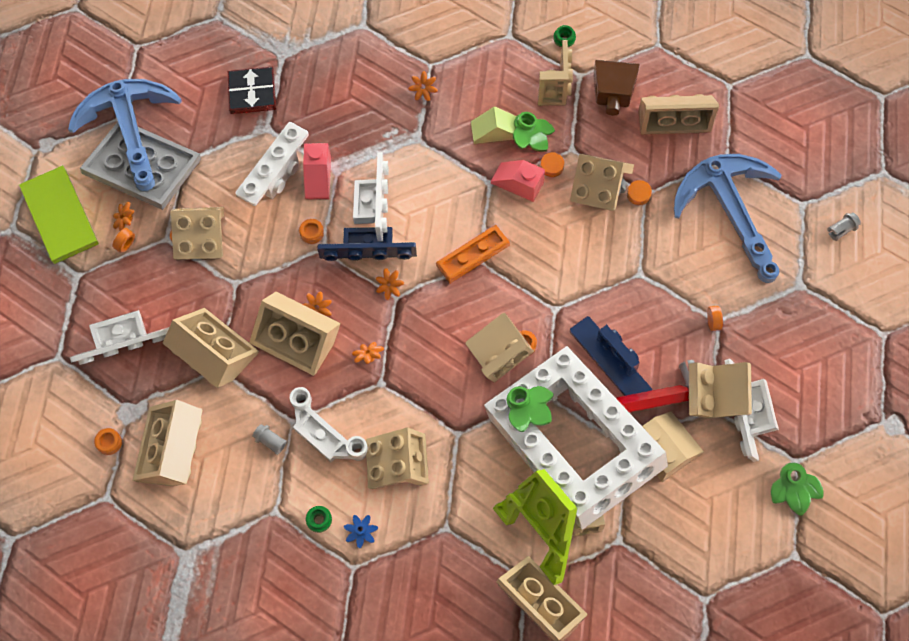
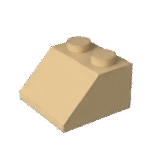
(675, 441)

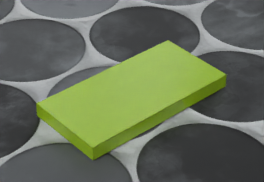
(58, 214)

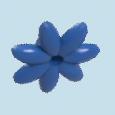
(360, 535)

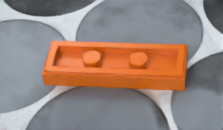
(472, 254)

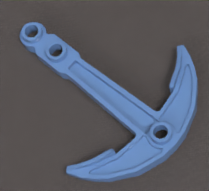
(120, 96)
(728, 196)

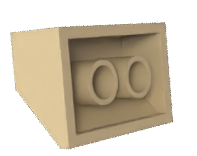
(677, 114)
(294, 332)
(209, 346)
(168, 444)
(541, 600)

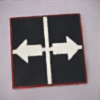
(251, 90)

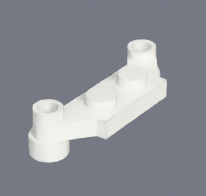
(321, 434)

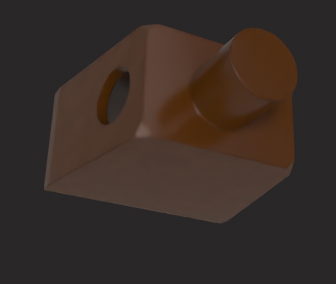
(614, 84)

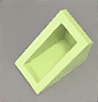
(493, 126)

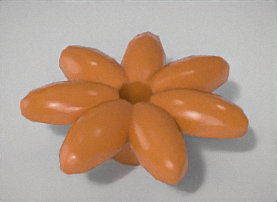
(418, 87)
(123, 217)
(389, 283)
(313, 302)
(368, 353)

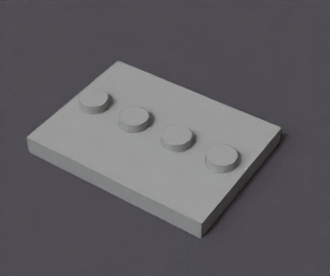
(169, 165)

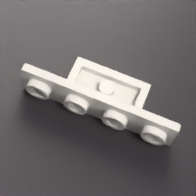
(274, 167)
(370, 200)
(117, 333)
(760, 421)

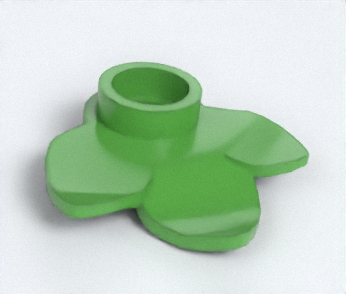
(531, 132)
(532, 409)
(797, 492)

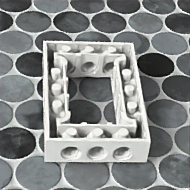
(639, 457)

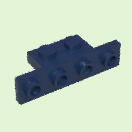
(363, 243)
(611, 355)

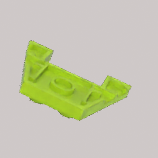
(549, 514)

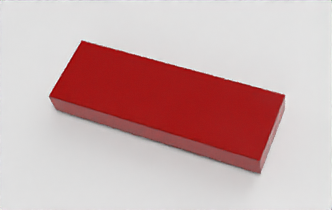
(654, 398)

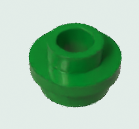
(564, 31)
(318, 511)

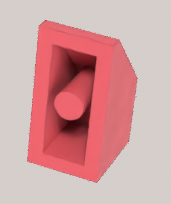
(317, 170)
(519, 178)

